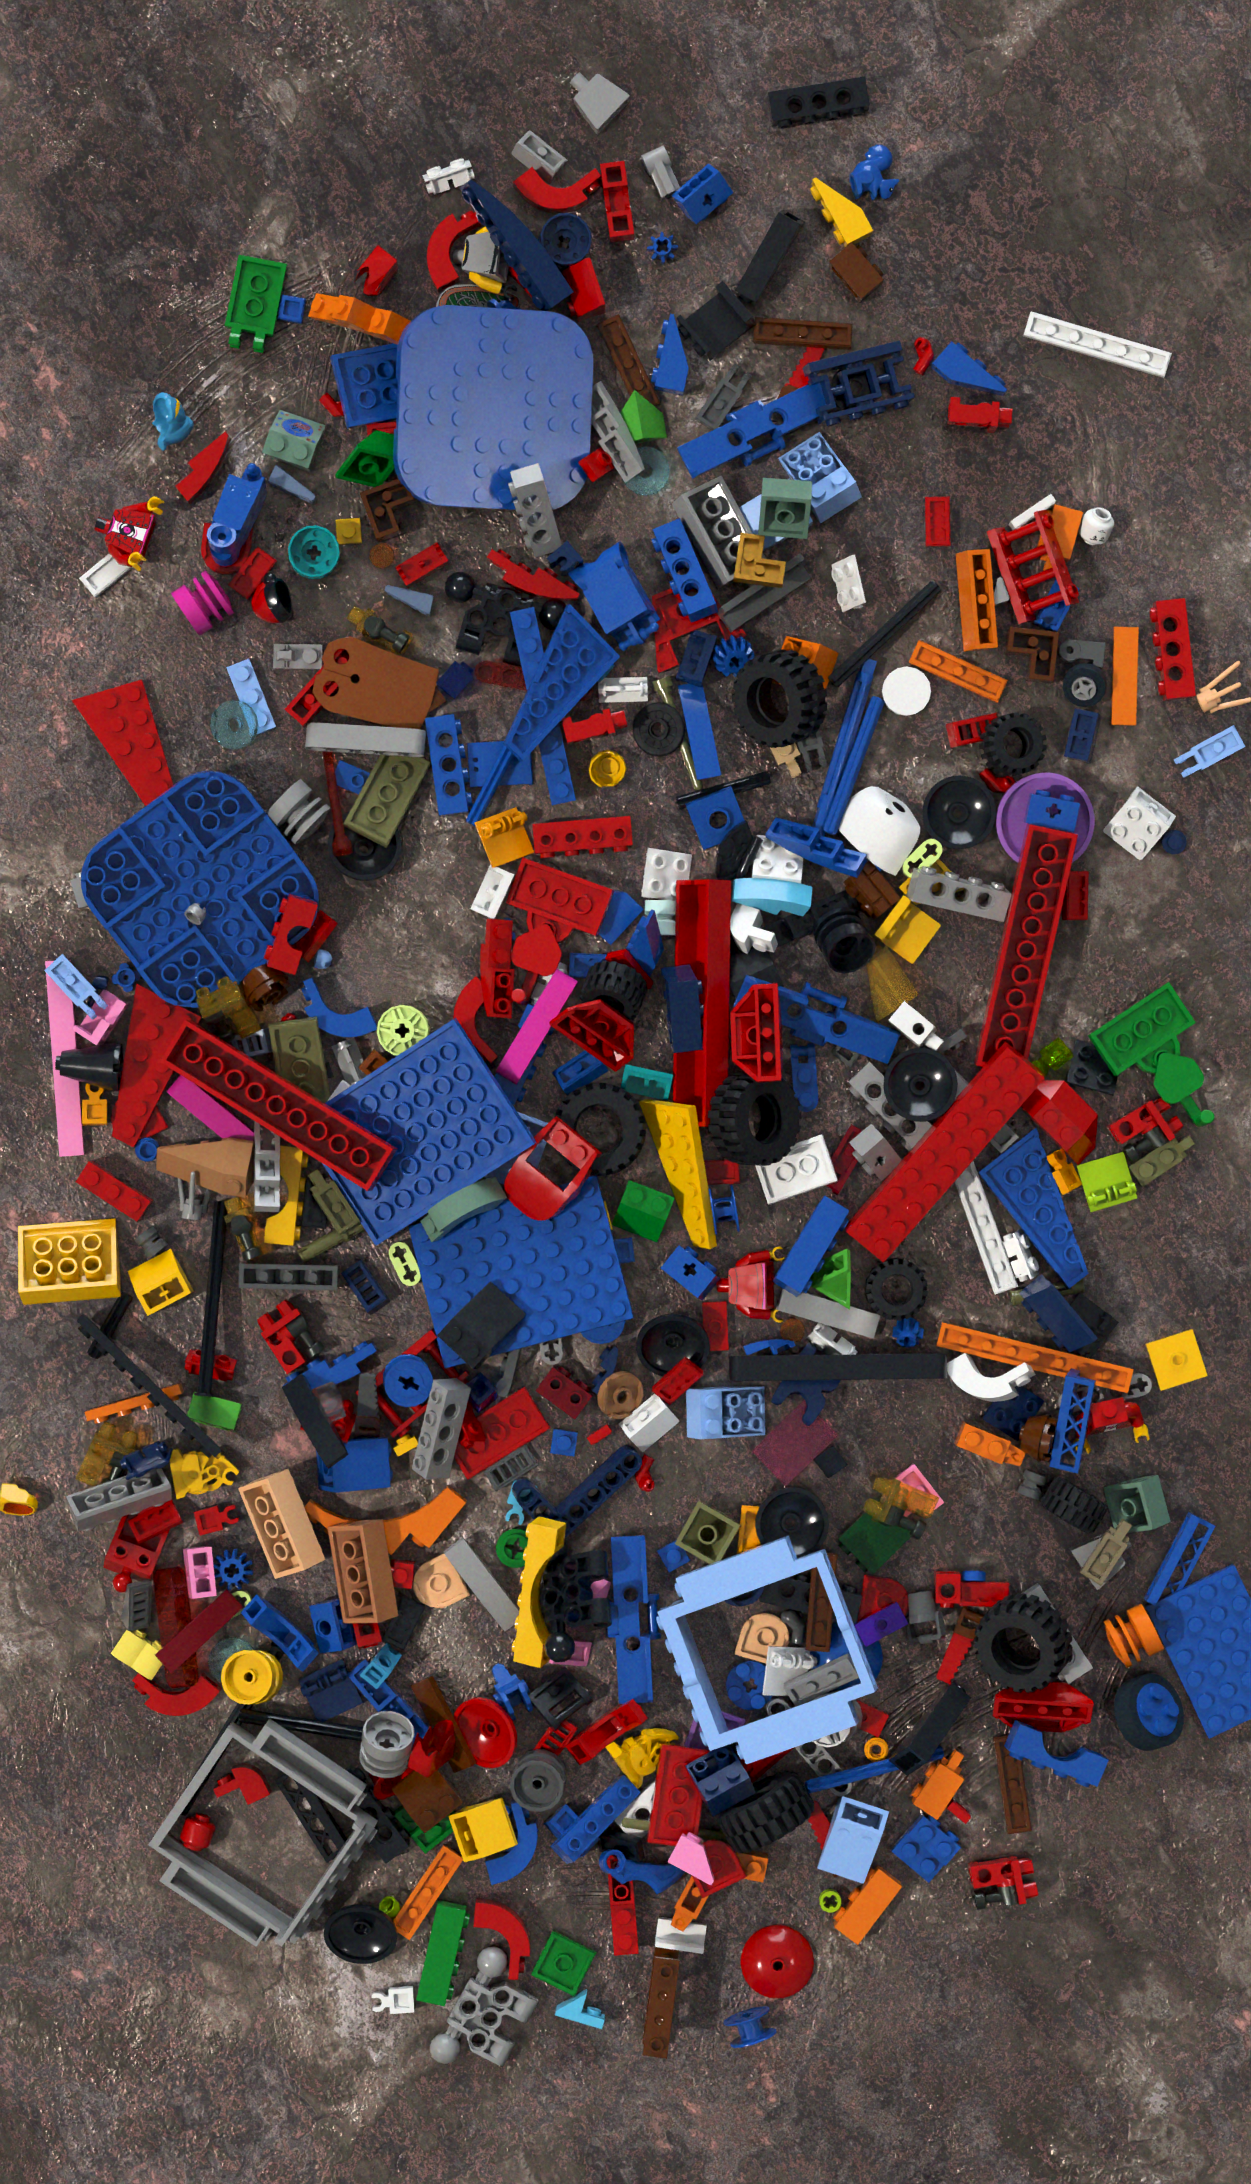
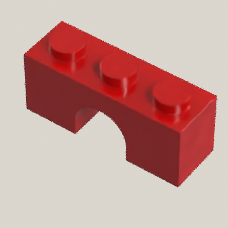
(617, 201)
(295, 912)
(114, 1191)

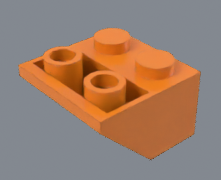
(819, 655)

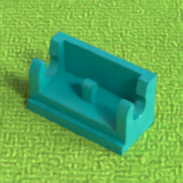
(646, 1082)

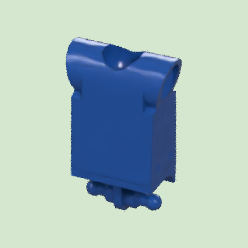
(236, 514)
(617, 597)

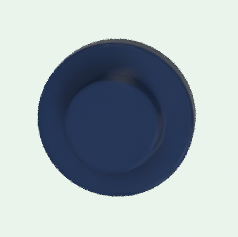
(1174, 842)

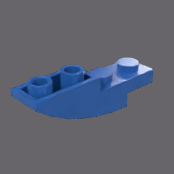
(344, 1367)

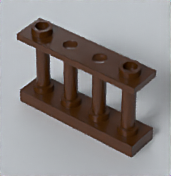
(660, 2002)

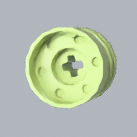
(392, 1020)

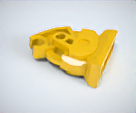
(194, 1471)
(640, 1754)

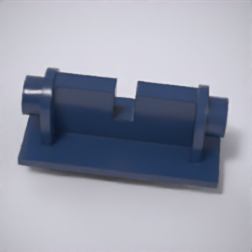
(156, 1456)

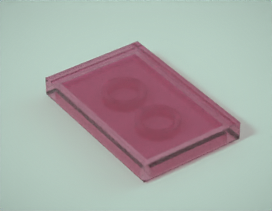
(793, 1444)

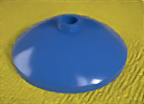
(839, 1648)

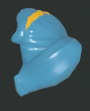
(170, 420)

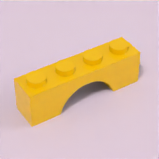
(283, 1227)

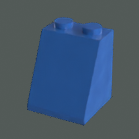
(360, 1470)

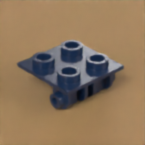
(1013, 1413)
(330, 1691)

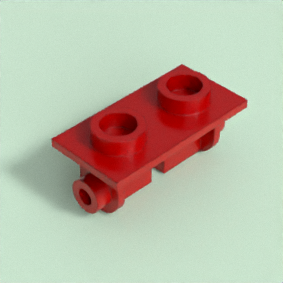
(223, 1365)
(470, 1429)

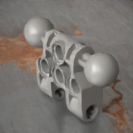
(495, 2046)

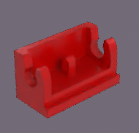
(422, 565)

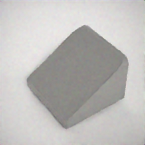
(1000, 593)

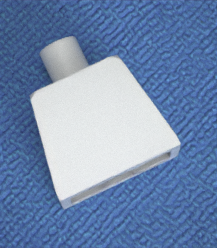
(908, 1020)

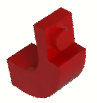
(554, 199)
(440, 245)
(465, 1012)
(177, 1702)
(605, 1730)
(505, 1920)

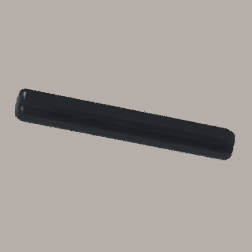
(738, 786)

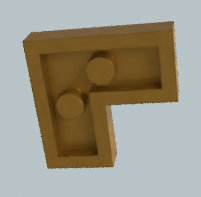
(751, 567)

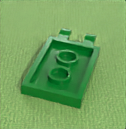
(255, 300)

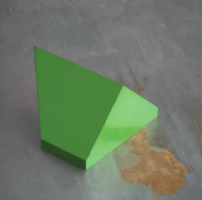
(643, 419)
(835, 1278)

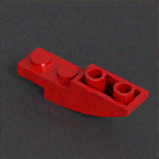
(541, 584)
(496, 975)
(622, 1914)

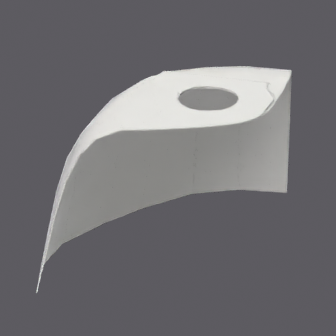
(874, 832)

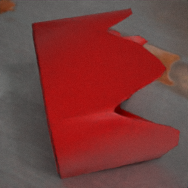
(380, 270)
(442, 1739)

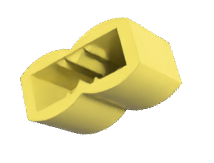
(138, 1653)

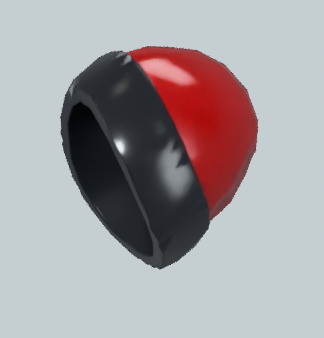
(272, 600)

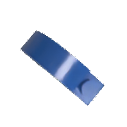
(349, 1025)
(281, 1631)
(512, 1861)

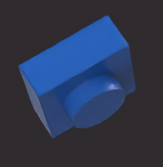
(564, 1442)
(673, 1556)

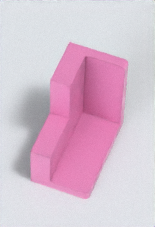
(99, 1029)

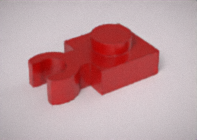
(211, 1519)

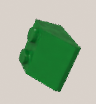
(369, 461)
(643, 1210)

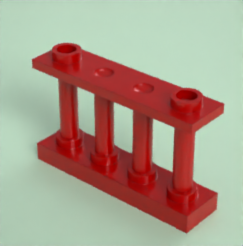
(1010, 563)
(427, 1344)

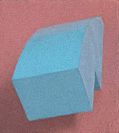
(772, 895)

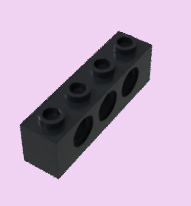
(853, 88)
(796, 1600)
(385, 1846)

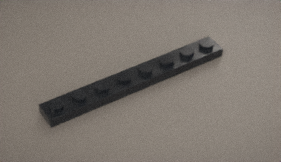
(156, 1395)

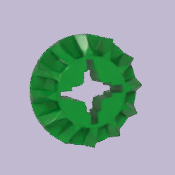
(505, 1553)

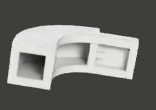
(1001, 1388)

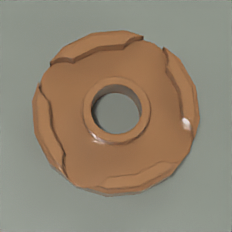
(612, 1387)

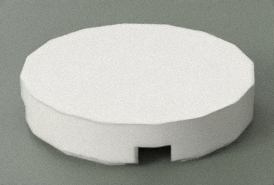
(906, 691)

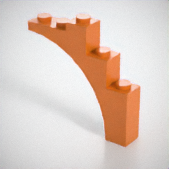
(358, 316)
(423, 1524)

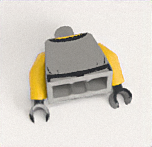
(484, 263)

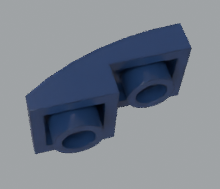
(608, 1362)

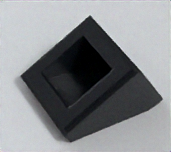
(830, 1461)

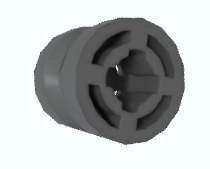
(150, 1242)
(1032, 1484)

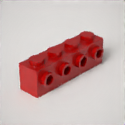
(582, 835)

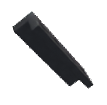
(321, 1812)

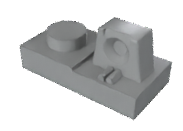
(298, 656)

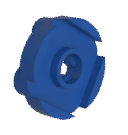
(737, 1691)

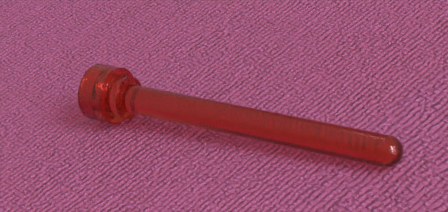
(341, 844)

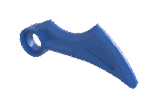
(655, 1875)

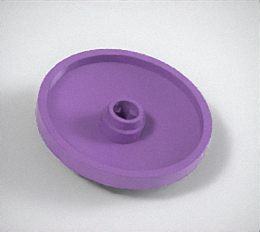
(1013, 805)

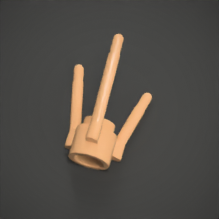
(1209, 698)

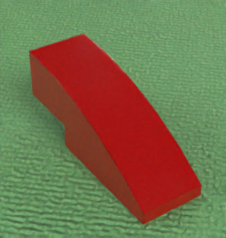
(205, 468)

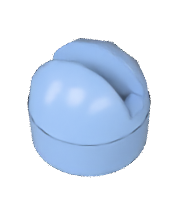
(322, 959)

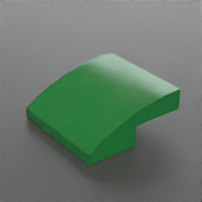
(432, 1837)

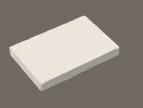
(802, 1170)

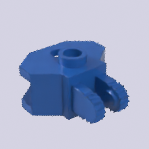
(510, 1690)

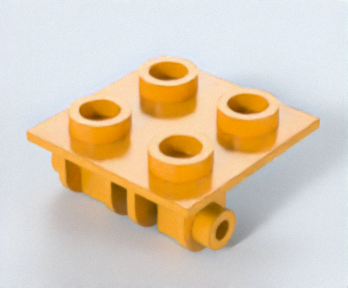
(504, 837)

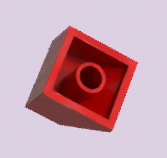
(586, 296)

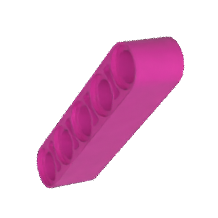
(536, 1026)
(209, 1110)

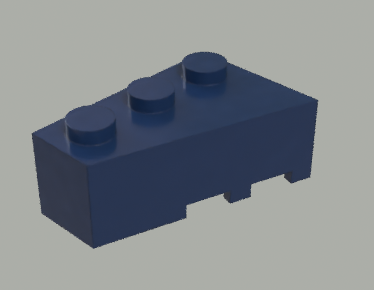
(683, 1008)

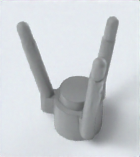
(191, 1206)

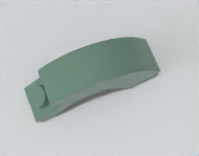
(462, 1205)

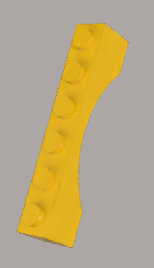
(544, 1540)

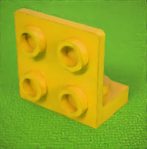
(907, 930)

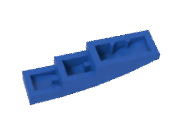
(699, 731)
(809, 844)
(387, 1699)

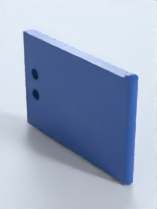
(487, 753)

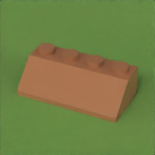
(363, 1571)

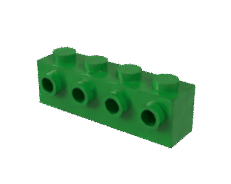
(441, 1953)

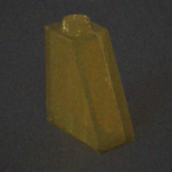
(887, 983)

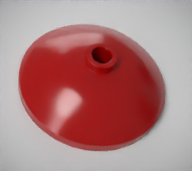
(487, 1731)
(772, 1945)

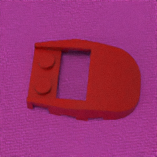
(536, 1193)

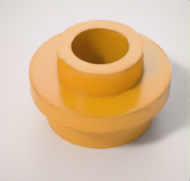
(875, 1757)

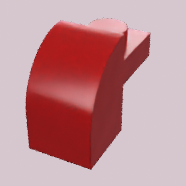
(247, 1778)

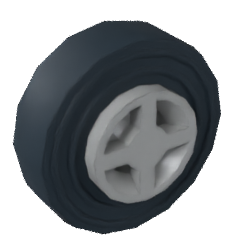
(1081, 693)

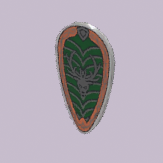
(471, 296)

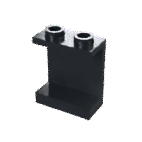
(716, 323)

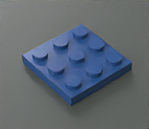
(367, 384)

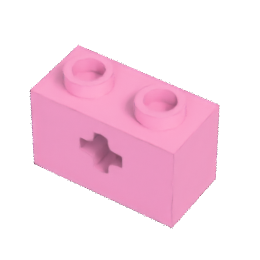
(199, 1572)

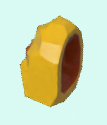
(16, 1500)

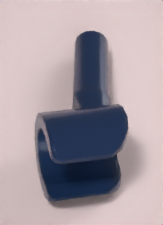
(99, 982)

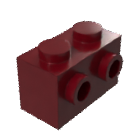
(564, 1391)

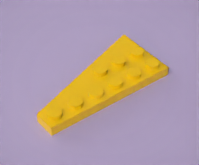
(680, 1150)

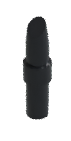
(749, 857)

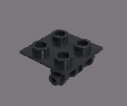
(1090, 1070)
(1096, 1319)

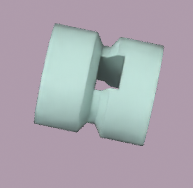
(664, 912)

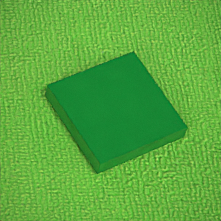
(563, 1963)

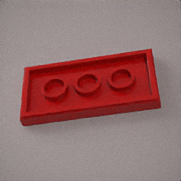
(505, 1429)
(675, 1798)

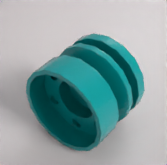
(304, 541)

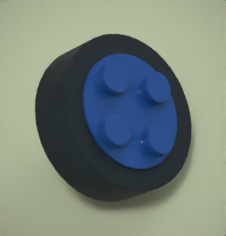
(1149, 1712)

